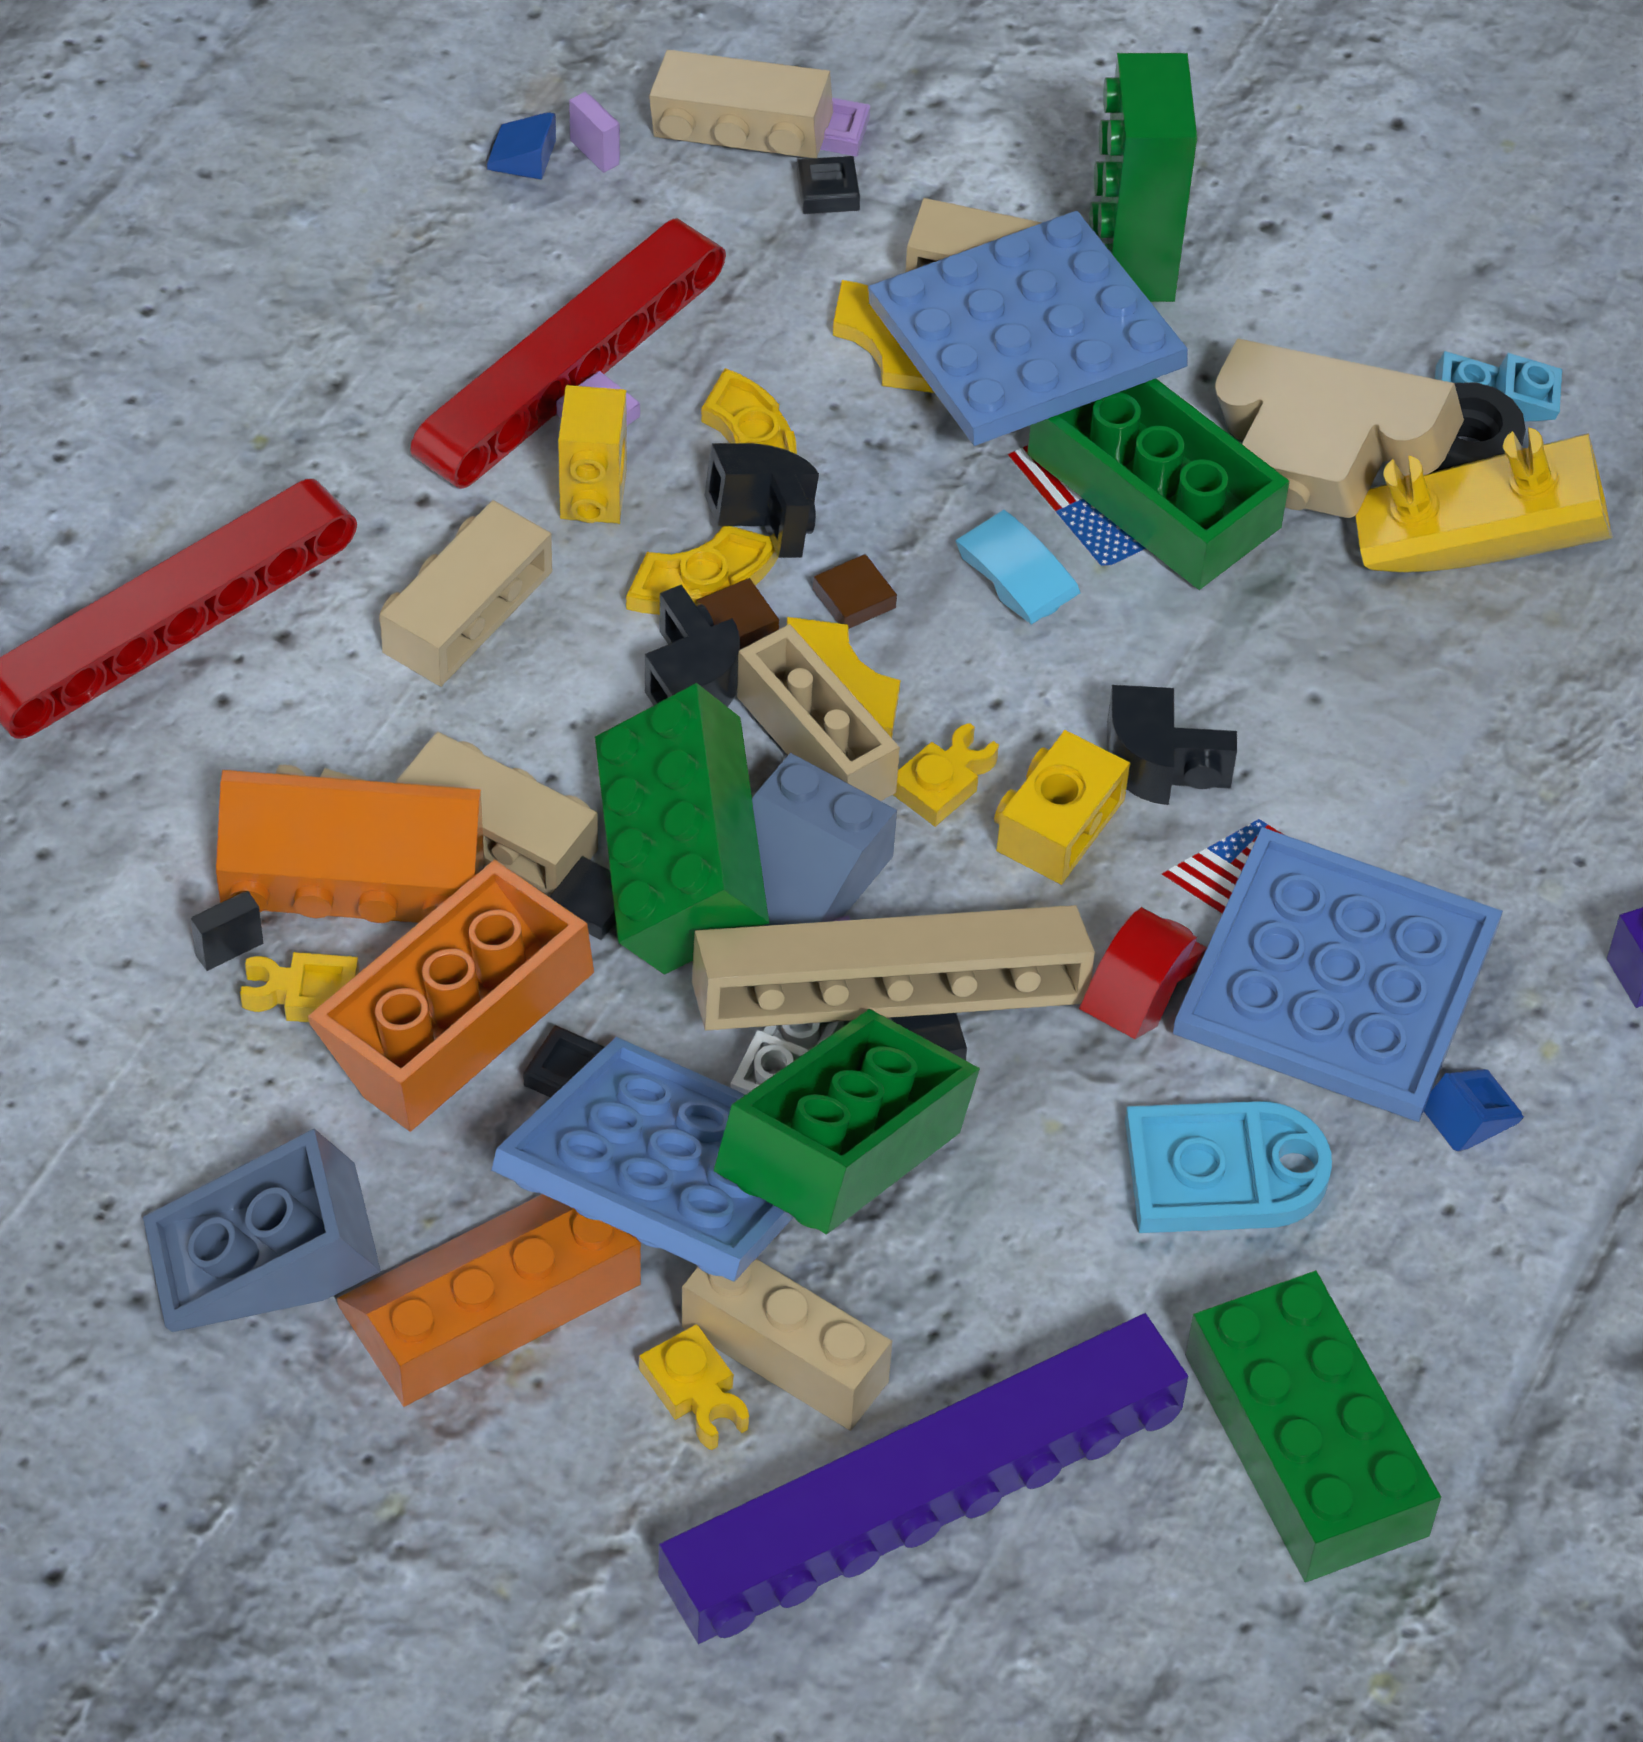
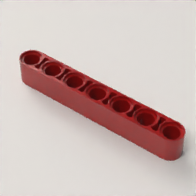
(571, 346)
(170, 606)

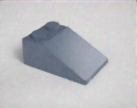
(818, 842)
(263, 1237)

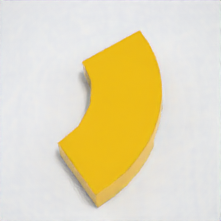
(859, 323)
(746, 413)
(719, 563)
(874, 691)

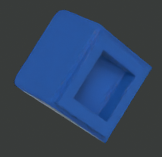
(524, 146)
(1470, 1108)

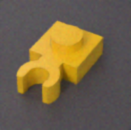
(942, 780)
(299, 988)
(694, 1378)

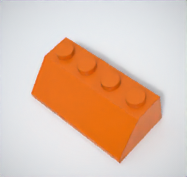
(346, 845)
(454, 993)
(489, 1293)

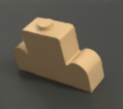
(1333, 421)

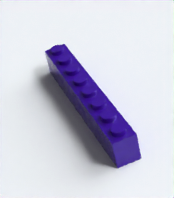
(921, 1479)

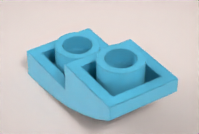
(1528, 382)
(1019, 566)

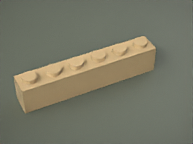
(891, 967)

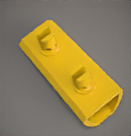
(1486, 508)

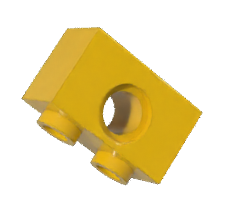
(592, 454)
(1061, 806)

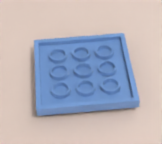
(1027, 327)
(1338, 974)
(639, 1150)

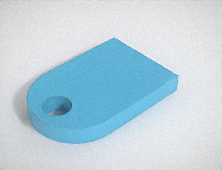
(1223, 1166)

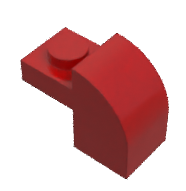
(1141, 972)

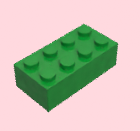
(1146, 168)
(1165, 477)
(679, 826)
(845, 1121)
(1312, 1426)

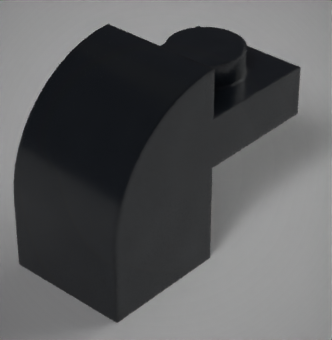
(763, 488)
(694, 651)
(1158, 753)

